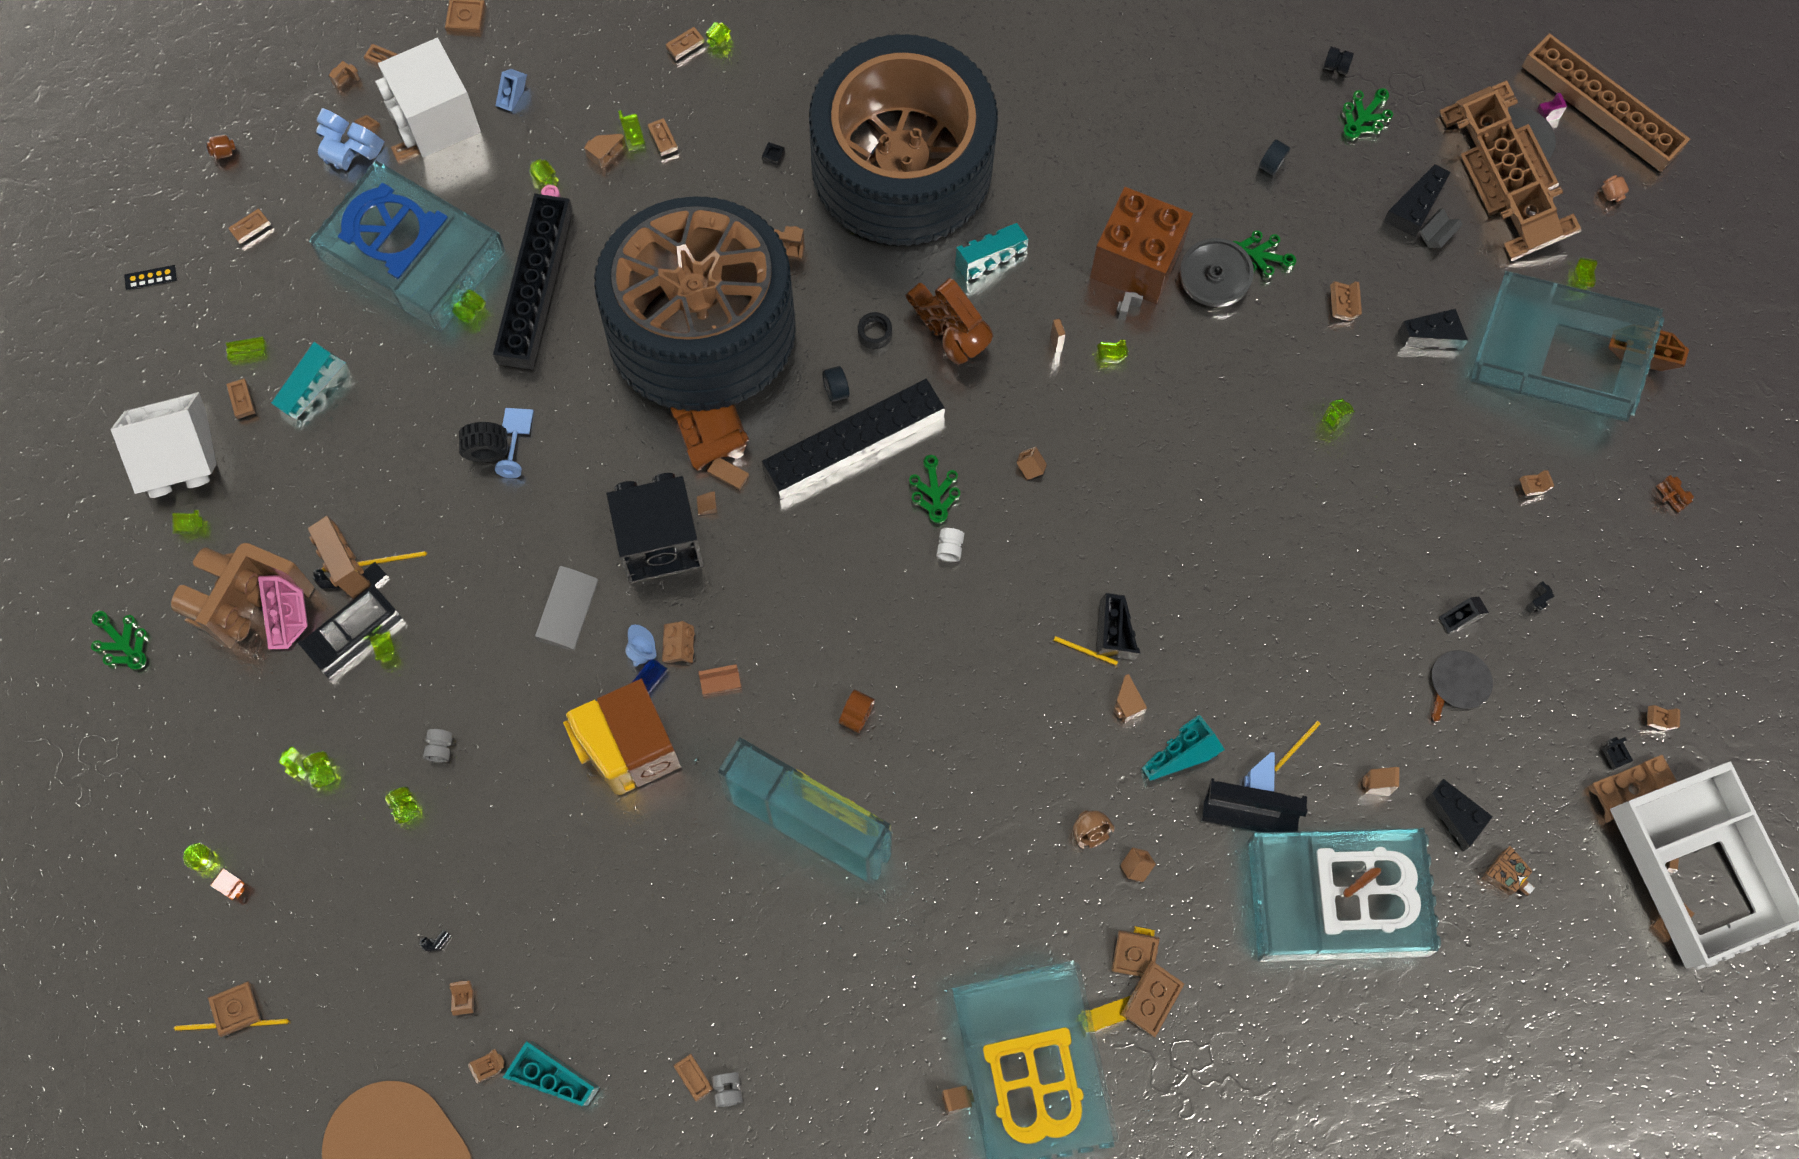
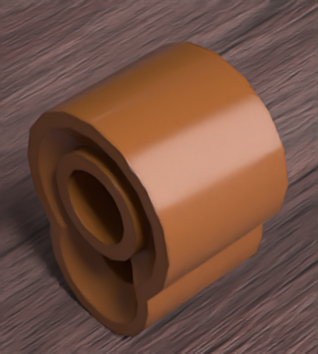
(856, 711)

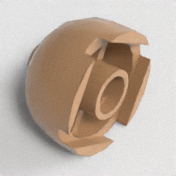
(1092, 829)

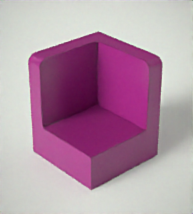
(1553, 109)

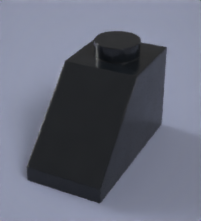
(1464, 614)

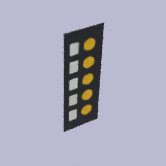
(150, 277)

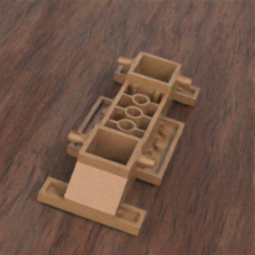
(1510, 170)

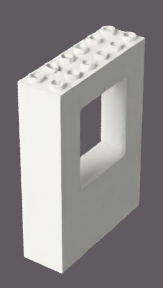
(1693, 816)

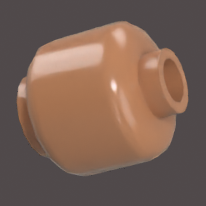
(1615, 188)

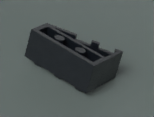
(1434, 330)
(1115, 629)
(1459, 813)

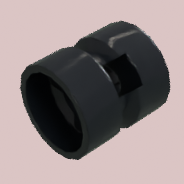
(1338, 60)

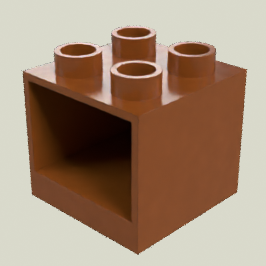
(1140, 245)

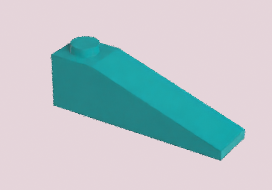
(1191, 747)

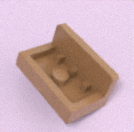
(1346, 300)
(678, 642)

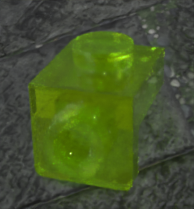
(1584, 272)
(1112, 352)
(186, 523)
(383, 646)
(287, 759)

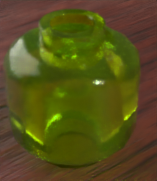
(718, 35)
(542, 172)
(198, 857)

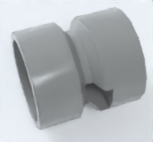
(438, 745)
(727, 1097)

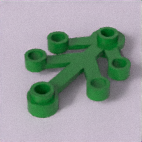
(1365, 116)
(1258, 254)
(935, 492)
(122, 643)

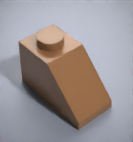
(604, 148)
(1129, 702)
(1381, 781)
(957, 1099)

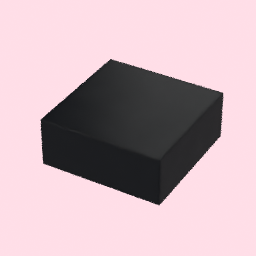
(773, 153)
(375, 574)

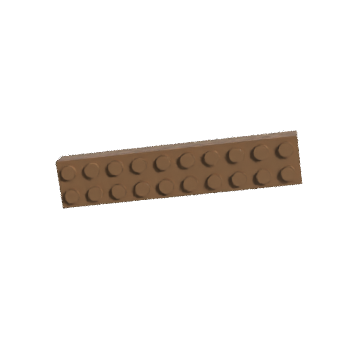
(1605, 102)

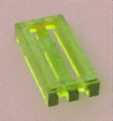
(246, 346)

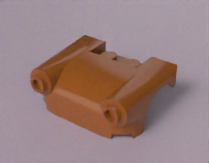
(711, 434)

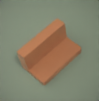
(719, 680)

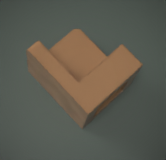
(1031, 463)
(1137, 864)

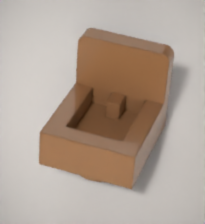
(342, 73)
(1536, 484)
(1663, 718)
(462, 998)
(486, 1066)

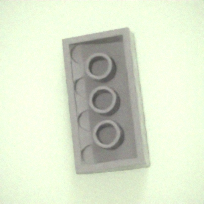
(566, 608)

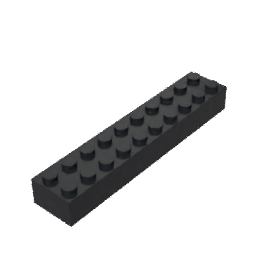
(533, 281)
(853, 438)

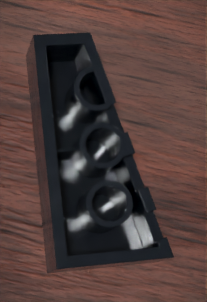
(1417, 202)

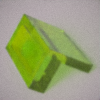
(632, 131)

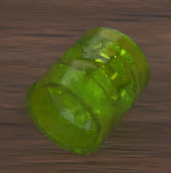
(467, 308)
(318, 768)
(403, 807)

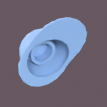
(640, 645)

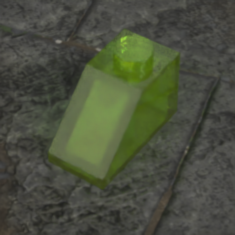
(1338, 414)

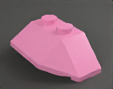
(282, 611)

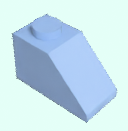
(510, 89)
(1262, 774)

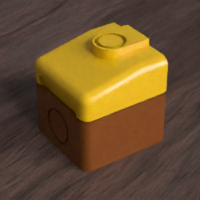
(622, 738)

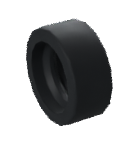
(873, 317)

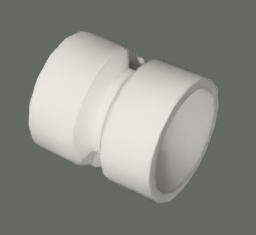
(950, 543)

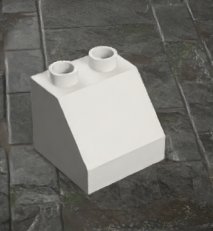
(166, 445)

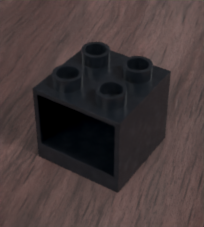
(654, 527)

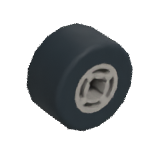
(1274, 157)
(835, 383)

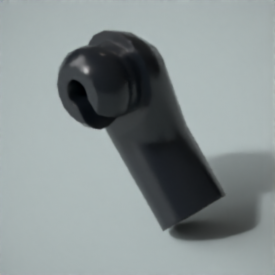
(322, 580)
(434, 944)

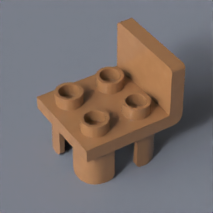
(235, 591)

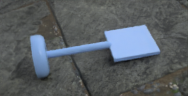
(516, 422)

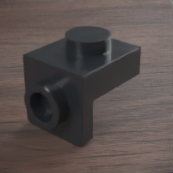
(1540, 603)
(1617, 752)

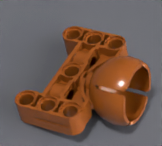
(952, 316)

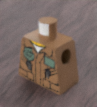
(1509, 873)

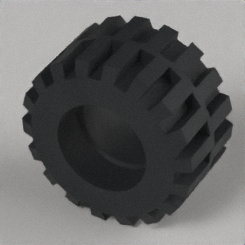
(483, 442)

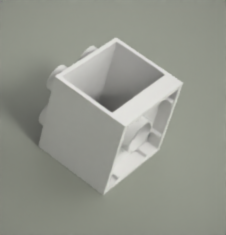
(427, 98)

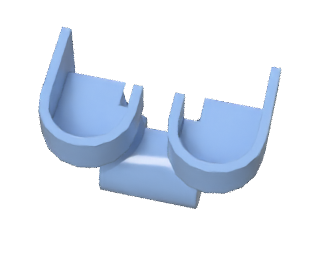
(341, 154)

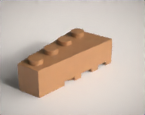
(338, 557)

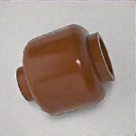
(220, 147)

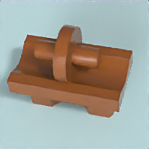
(1674, 493)

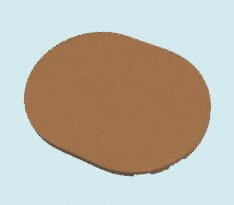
(392, 1123)

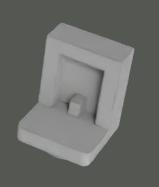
(1129, 299)

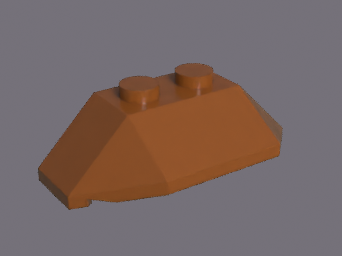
(1668, 353)

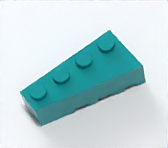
(990, 251)
(307, 380)
(550, 1075)

